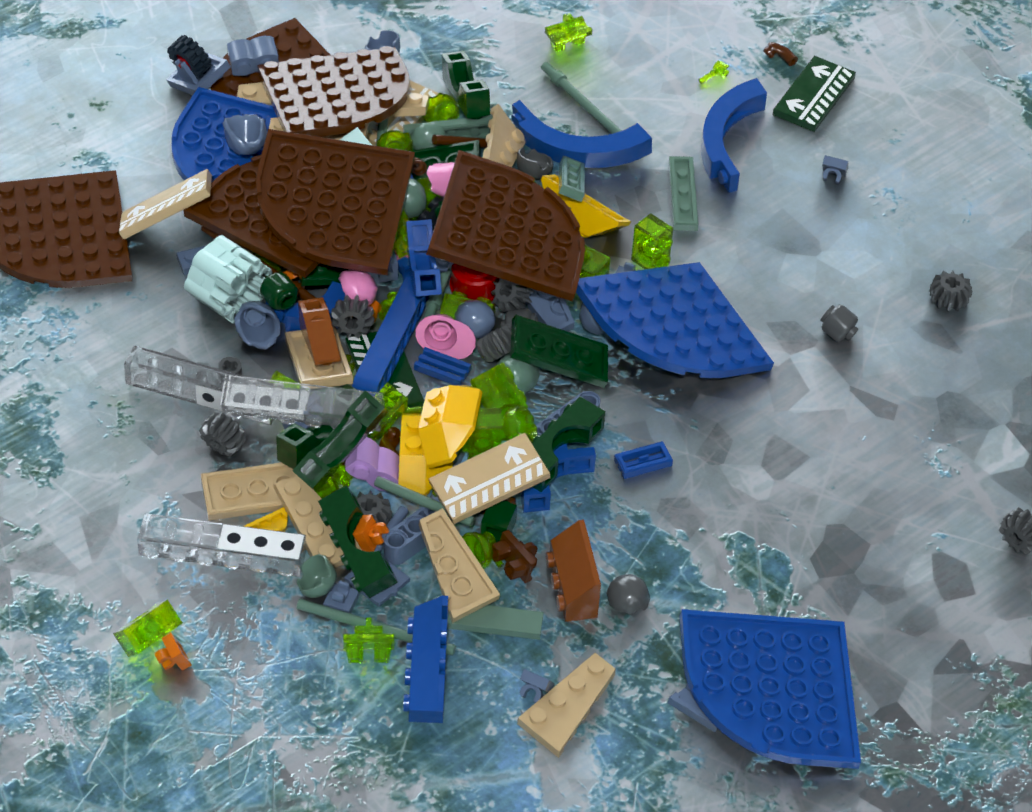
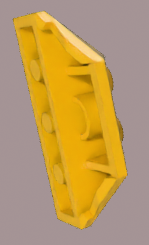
(591, 215)
(448, 422)
(412, 463)

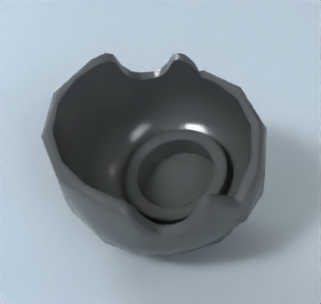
(534, 163)
(628, 594)

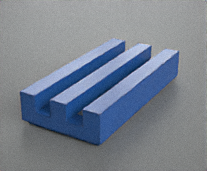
(444, 364)
(645, 462)

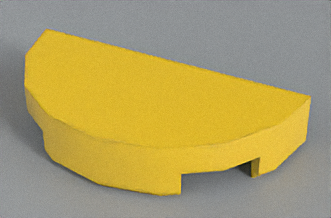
(274, 521)

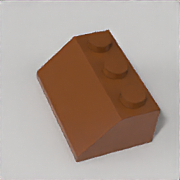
(574, 573)

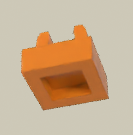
(369, 533)
(172, 653)

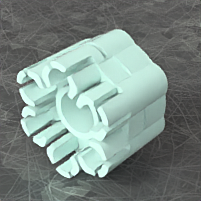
(224, 277)

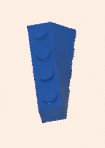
(427, 661)

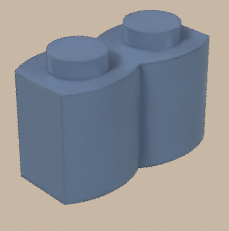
(247, 54)

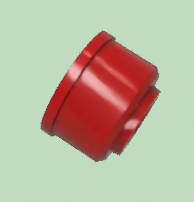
(472, 282)

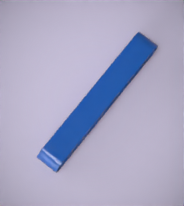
(390, 339)

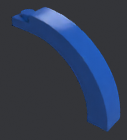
(727, 111)
(592, 151)

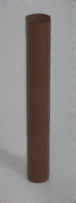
(446, 140)

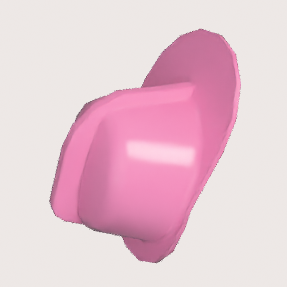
(446, 336)

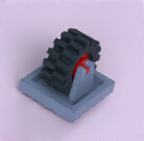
(194, 66)

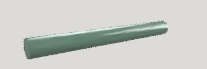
(415, 497)

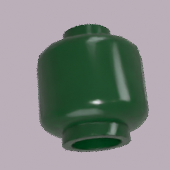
(279, 291)

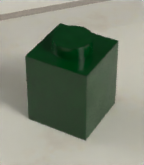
(499, 519)

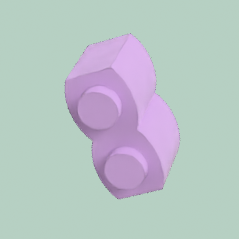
(371, 461)

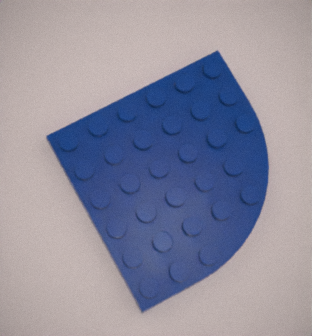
(200, 135)
(674, 320)
(774, 684)

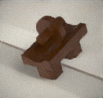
(518, 556)

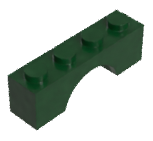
(470, 94)
(578, 423)
(297, 441)
(337, 447)
(370, 569)

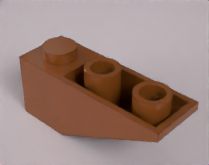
(318, 331)

